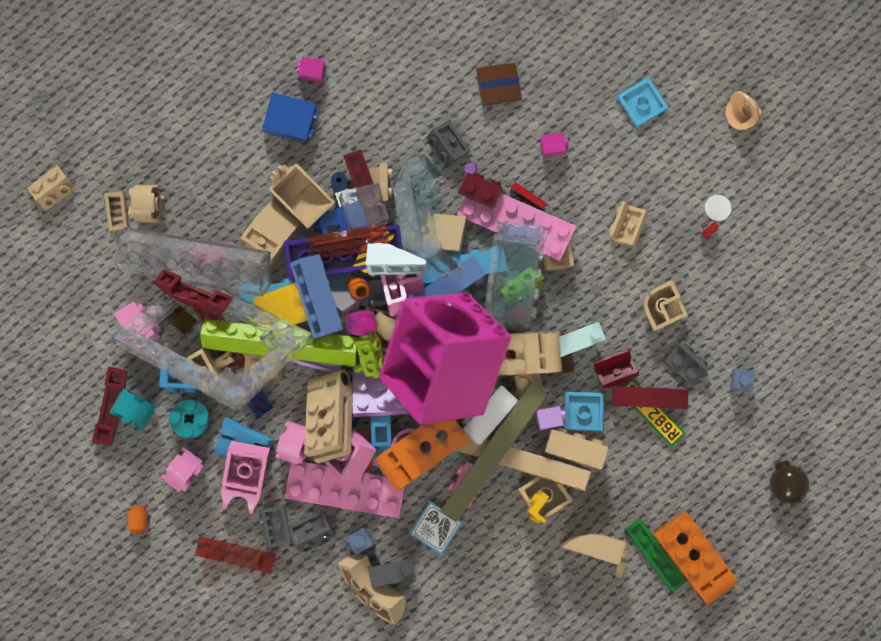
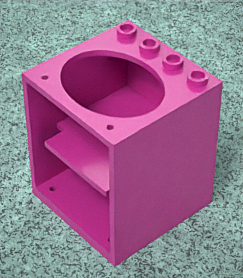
(444, 357)

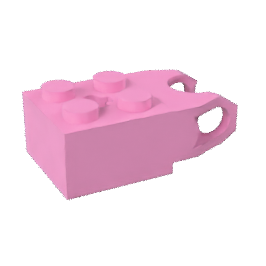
(242, 480)

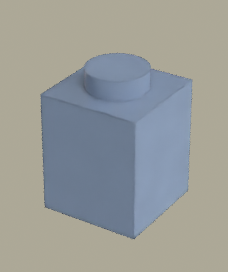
(742, 380)
(360, 540)

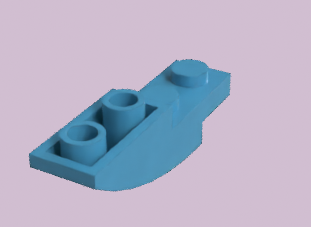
(381, 434)

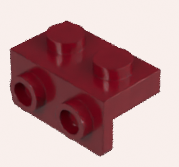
(480, 190)
(615, 368)

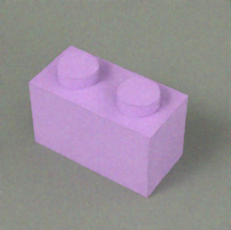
(550, 418)

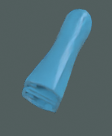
(237, 432)

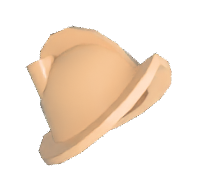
(742, 111)

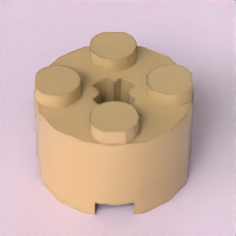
(146, 203)

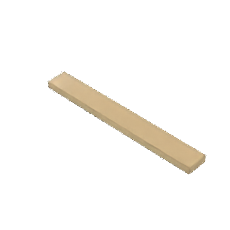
(532, 464)

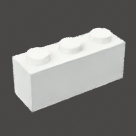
(499, 405)

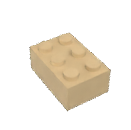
(576, 448)

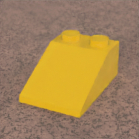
(283, 303)

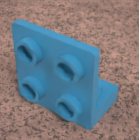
(167, 382)

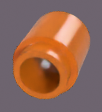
(358, 286)
(137, 519)

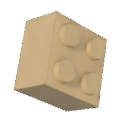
(557, 495)

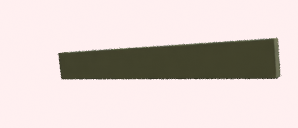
(494, 452)

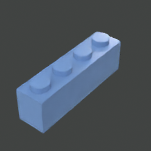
(471, 274)
(316, 296)

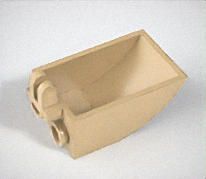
(300, 194)
(270, 230)
(601, 548)

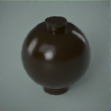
(789, 483)

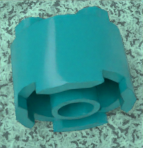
(133, 409)
(179, 415)

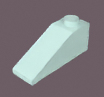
(386, 259)
(581, 338)

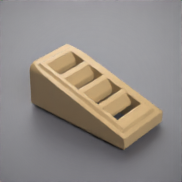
(123, 210)

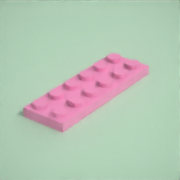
(512, 210)
(322, 486)

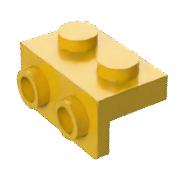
(537, 502)

